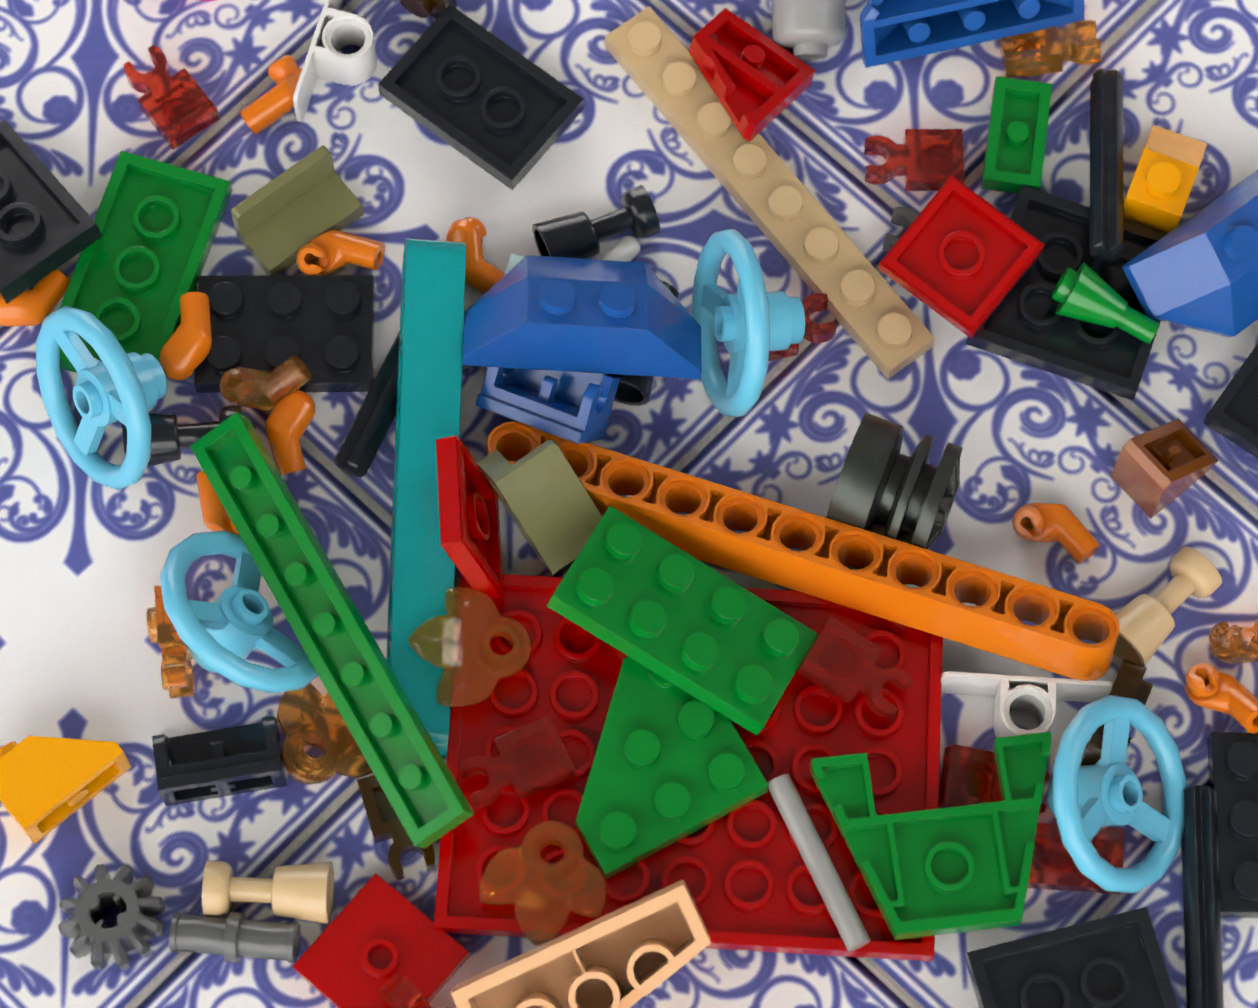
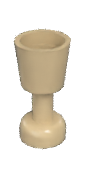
(1149, 621)
(294, 891)

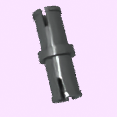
(234, 937)

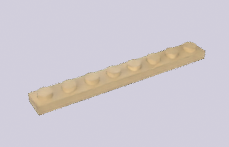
(770, 195)

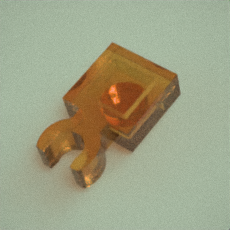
(1046, 49)
(176, 658)

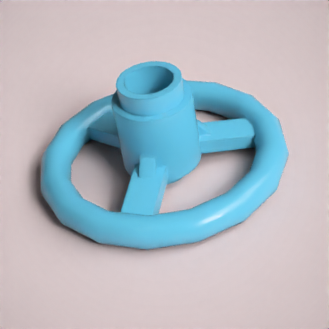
(745, 321)
(105, 392)
(236, 623)
(1111, 795)

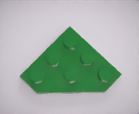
(660, 771)

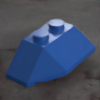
(923, 27)
(1205, 267)
(583, 320)

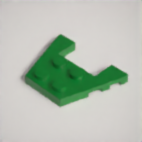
(947, 864)

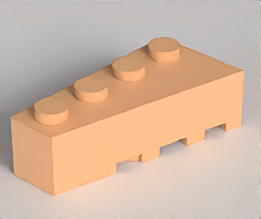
(599, 963)

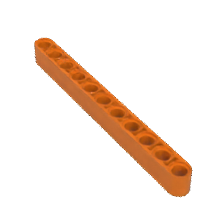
(829, 550)

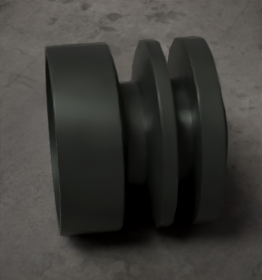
(894, 487)

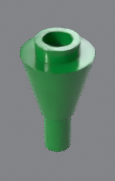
(1090, 299)

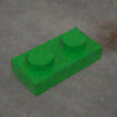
(1016, 135)

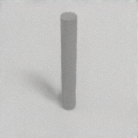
(818, 862)

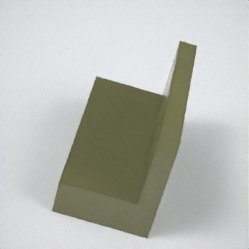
(294, 211)
(544, 502)

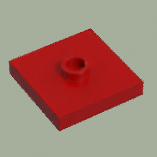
(961, 256)
(469, 517)
(374, 941)

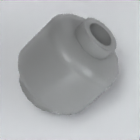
(808, 26)

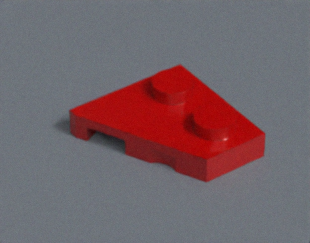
(748, 72)

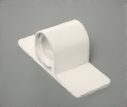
(324, 61)
(1024, 692)

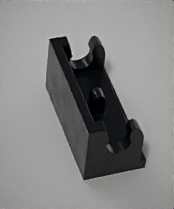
(219, 762)

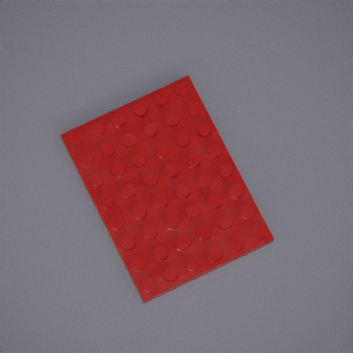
(741, 866)

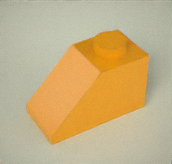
(1163, 179)
(54, 777)

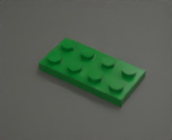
(151, 250)
(682, 620)

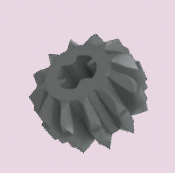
(91, 910)

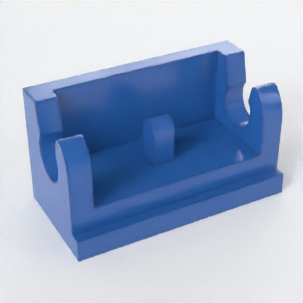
(554, 401)

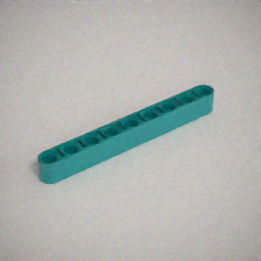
(424, 412)

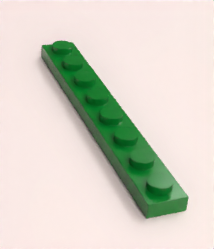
(332, 632)

